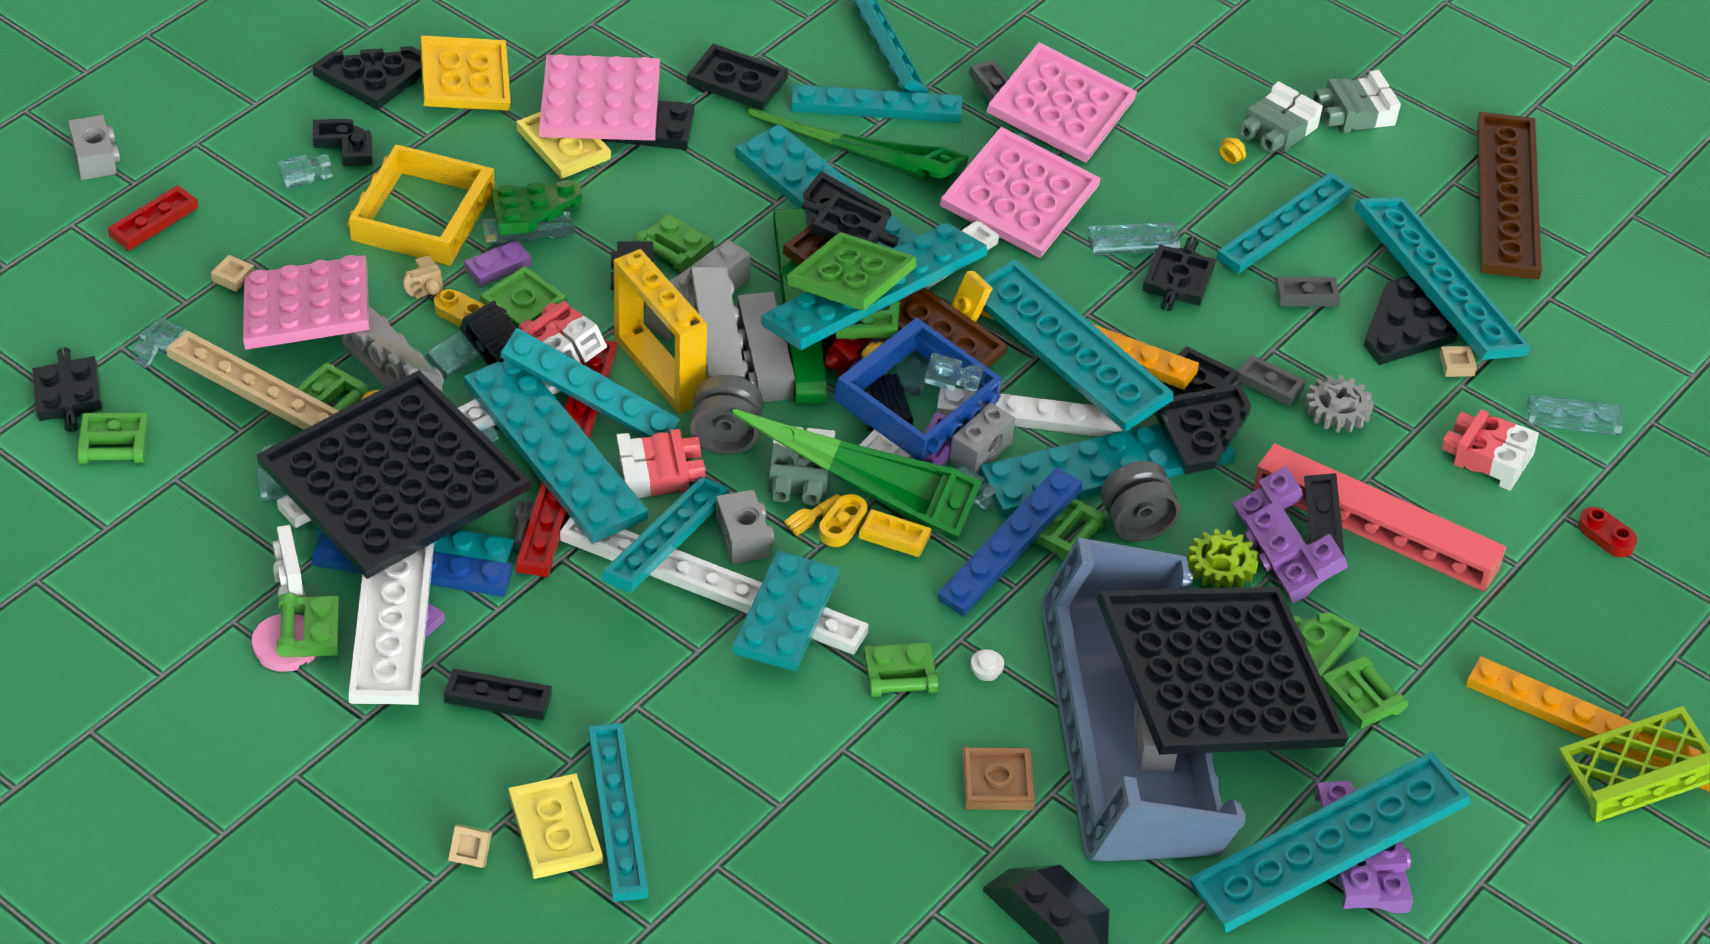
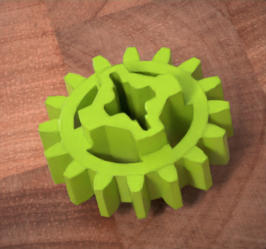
(1222, 559)

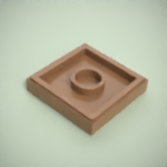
(998, 778)

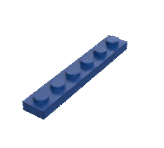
(1009, 541)
(447, 569)

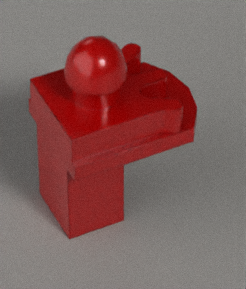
(844, 354)

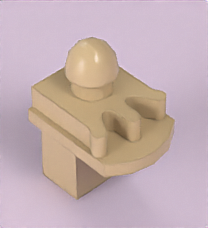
(424, 279)

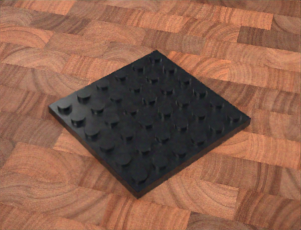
(393, 473)
(1220, 670)

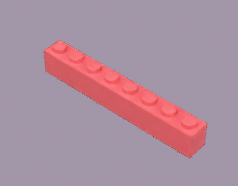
(1397, 523)

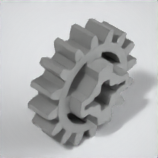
(1339, 403)

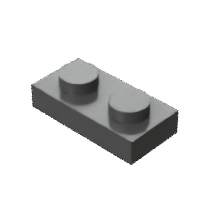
(988, 77)
(1307, 291)
(1270, 380)

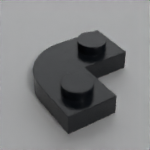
(355, 141)

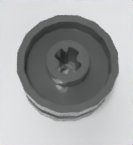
(712, 414)
(1140, 501)

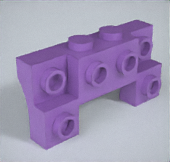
(1282, 549)
(1378, 880)

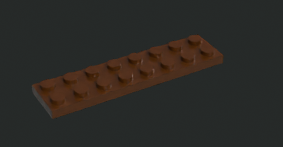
(1508, 196)
(923, 305)

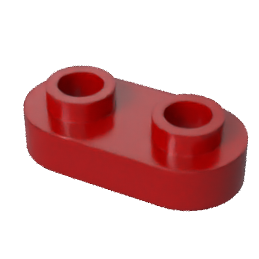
(1607, 532)

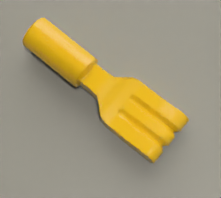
(806, 518)

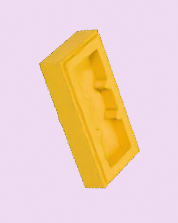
(971, 295)
(895, 533)

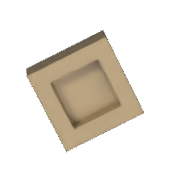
(231, 273)
(1457, 361)
(470, 845)

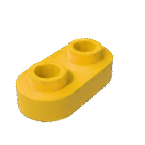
(454, 305)
(837, 525)

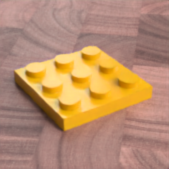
(464, 73)

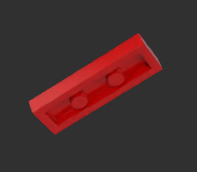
(153, 217)

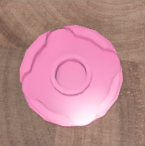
(264, 644)

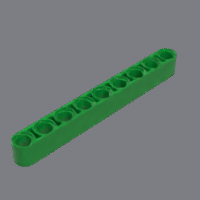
(807, 364)

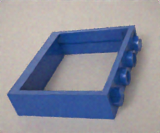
(925, 340)

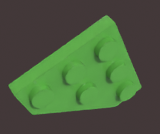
(1327, 638)

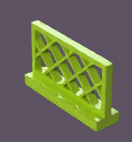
(1653, 782)

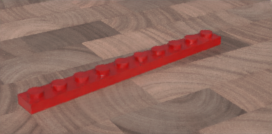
(548, 515)

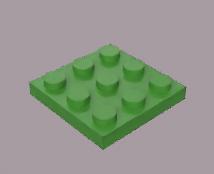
(851, 271)

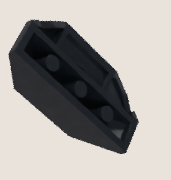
(1051, 905)

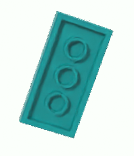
(786, 611)

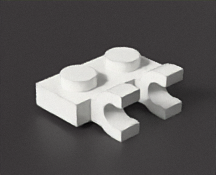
(286, 568)

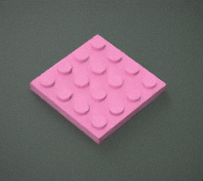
(600, 97)
(1061, 102)
(1020, 192)
(306, 302)

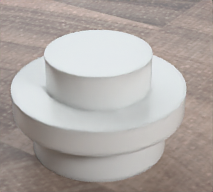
(987, 664)

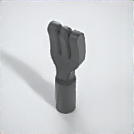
(522, 516)

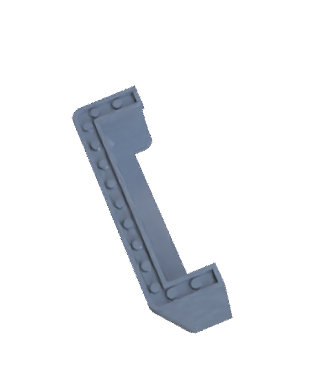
(1119, 807)

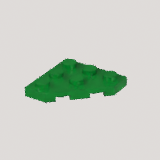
(521, 208)

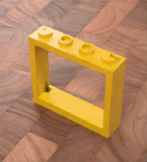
(432, 167)
(640, 281)

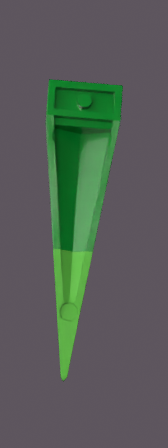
(909, 159)
(914, 488)

